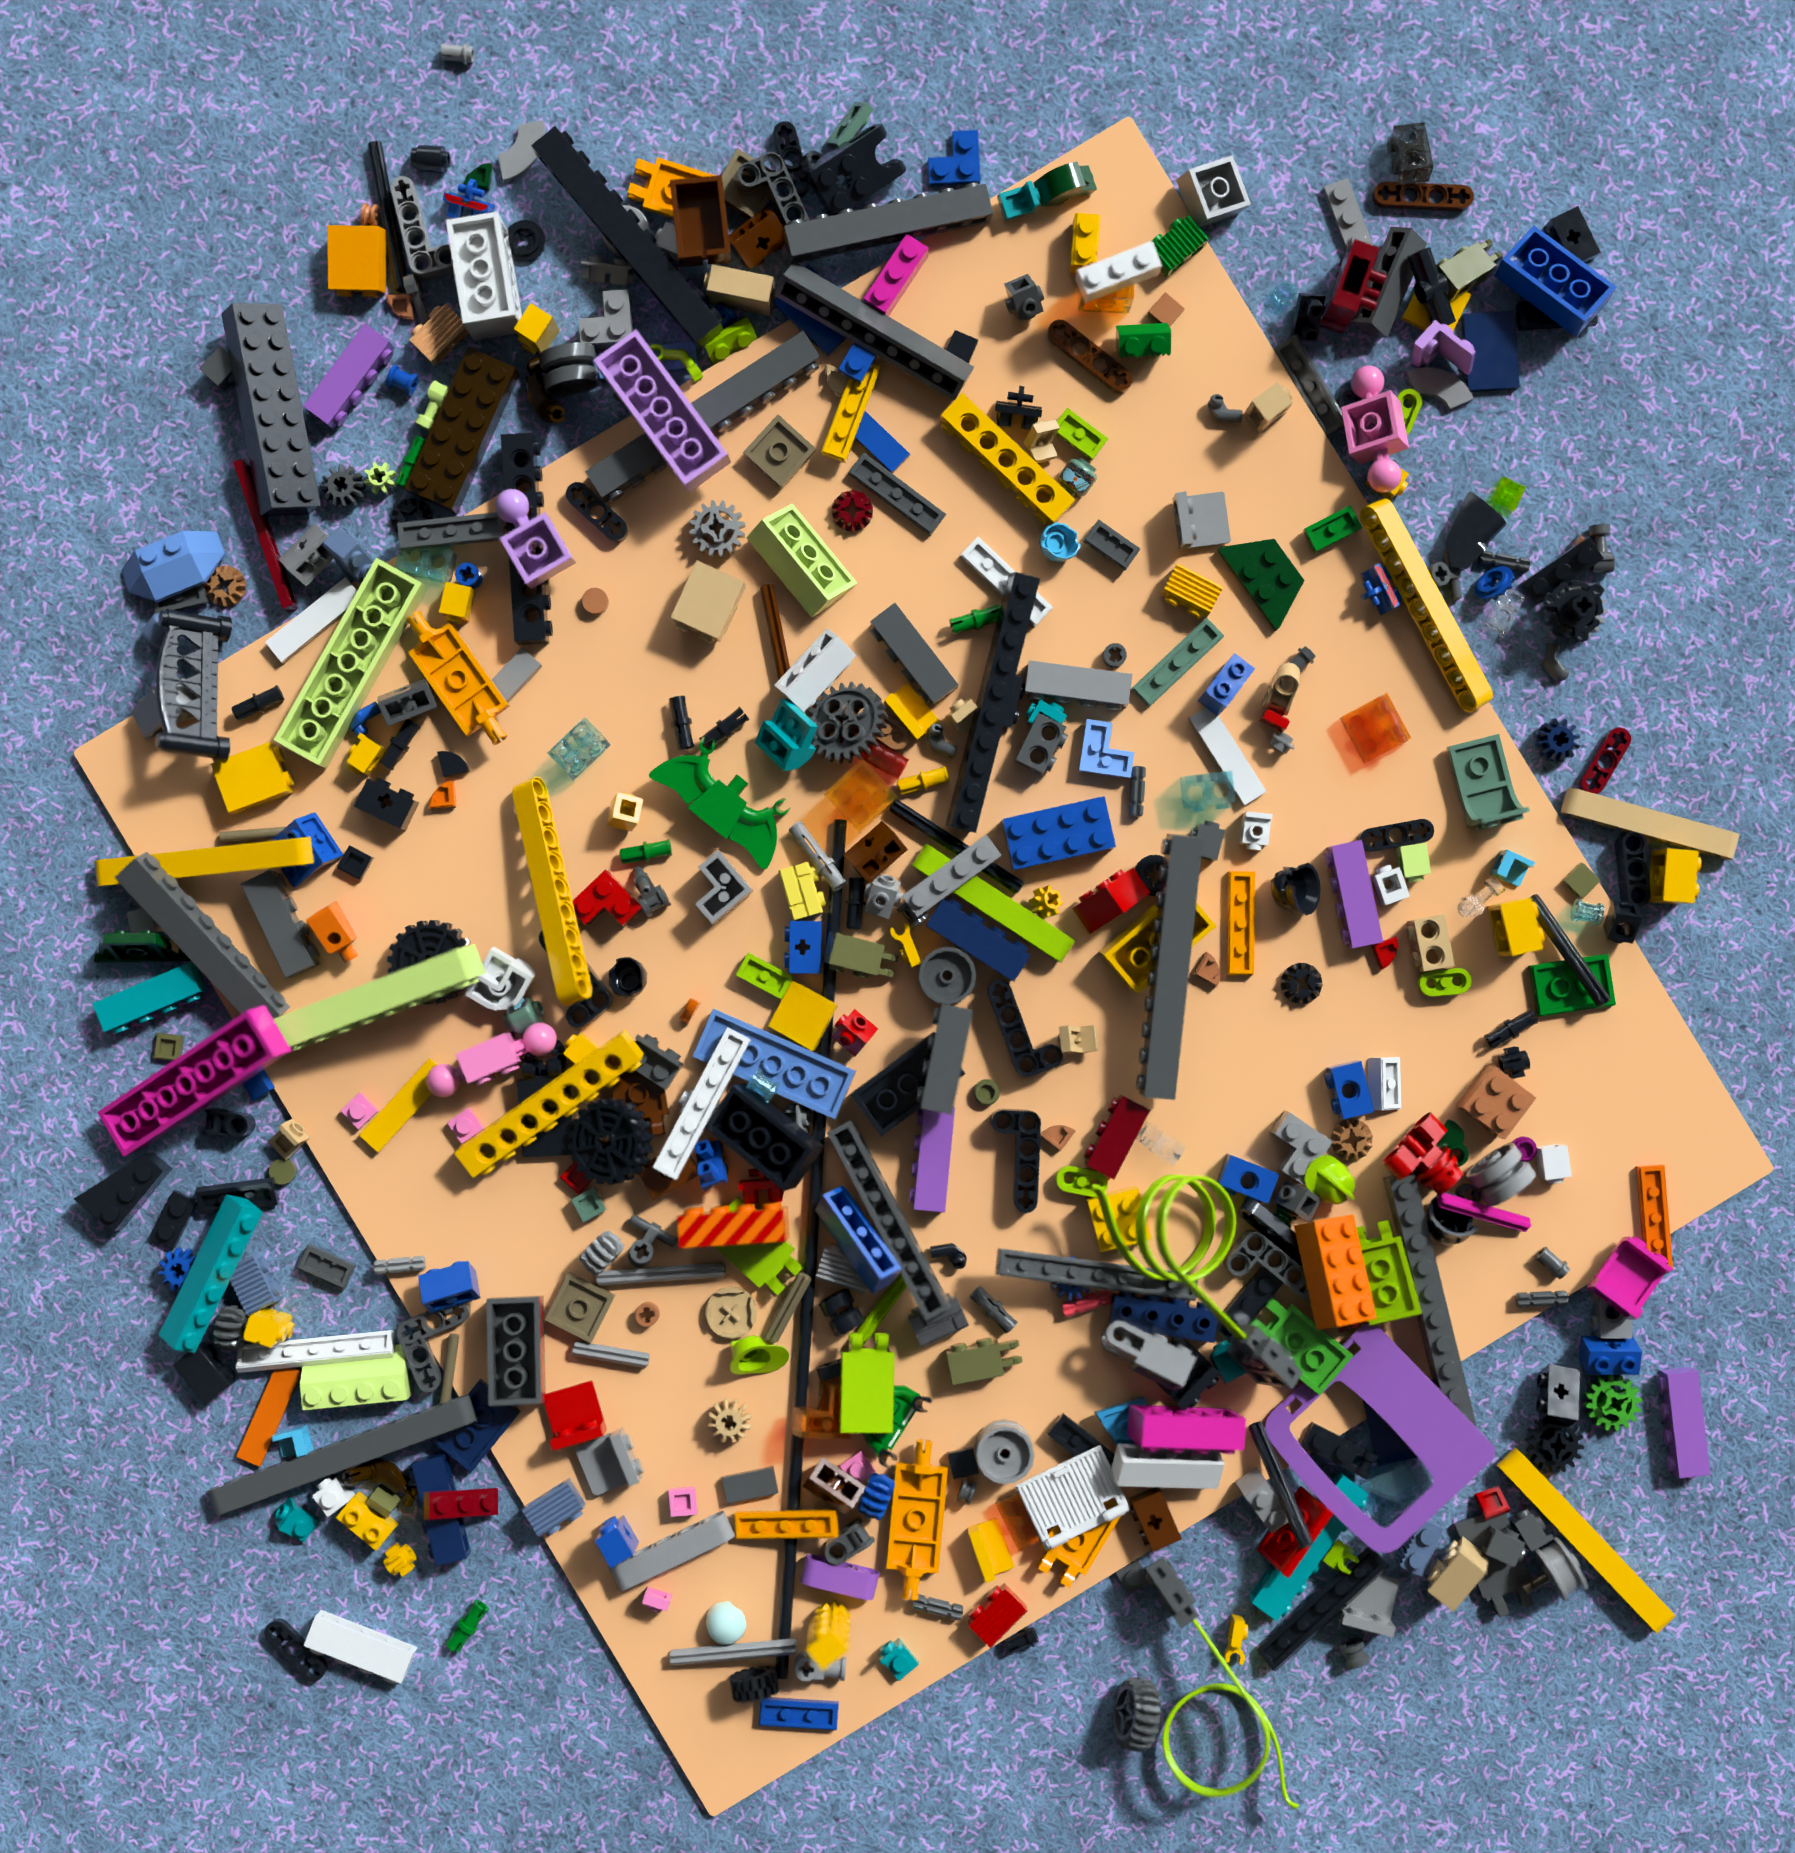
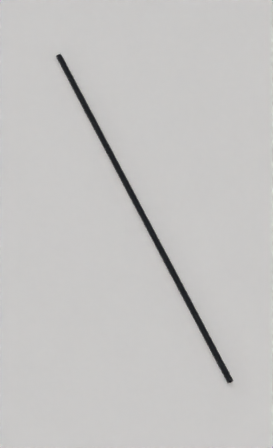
(809, 1268)

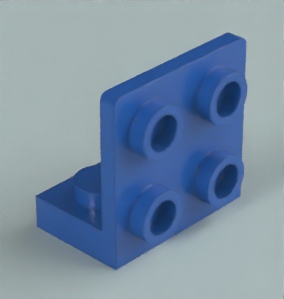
(323, 846)

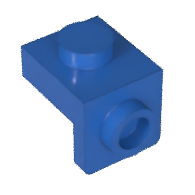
(857, 363)

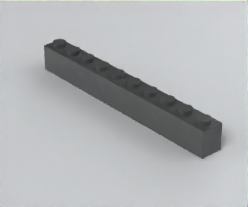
(716, 408)
(1170, 966)
(1435, 1318)

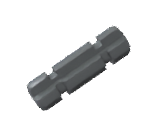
(1496, 560)
(1137, 791)
(1541, 1299)
(938, 1607)

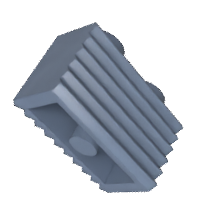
(348, 554)
(254, 1284)
(554, 1507)
(1418, 1549)

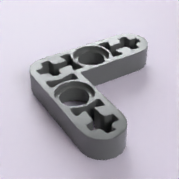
(420, 1341)

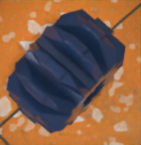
(1553, 750)

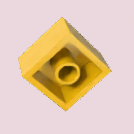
(1674, 876)
(1516, 927)
(1124, 1208)

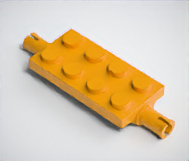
(458, 678)
(917, 1518)

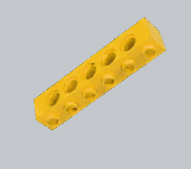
(965, 410)

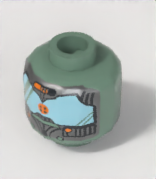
(1077, 477)
(523, 1015)

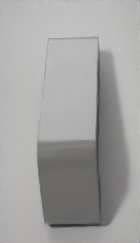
(417, 228)

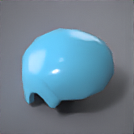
(1059, 542)

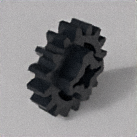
(1554, 1454)

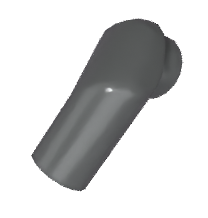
(1221, 412)
(1552, 665)
(937, 741)

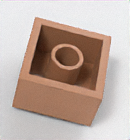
(1496, 1101)

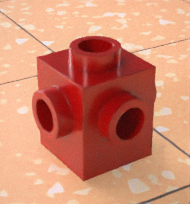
(853, 1032)

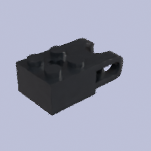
(860, 170)

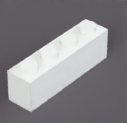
(1165, 1468)
(360, 1647)

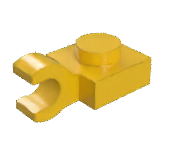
(909, 951)
(1237, 1632)

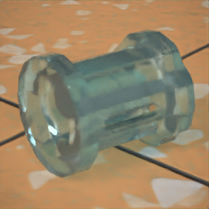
(1587, 912)
(763, 1085)

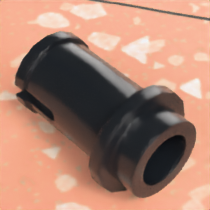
(1021, 1640)

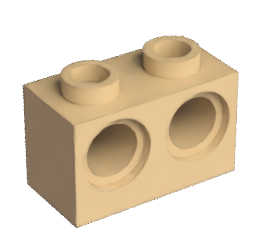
(1269, 407)
(1437, 941)

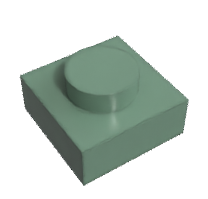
(589, 1204)

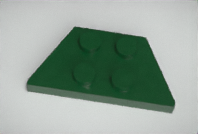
(1265, 576)
(137, 947)

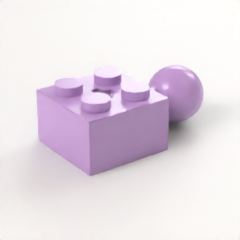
(521, 543)

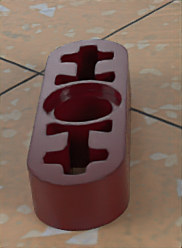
(1615, 759)

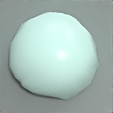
(725, 1623)

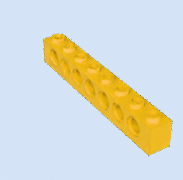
(478, 1161)

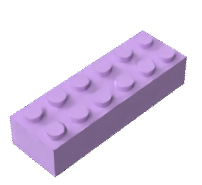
(662, 411)

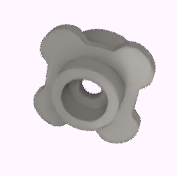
(1282, 741)

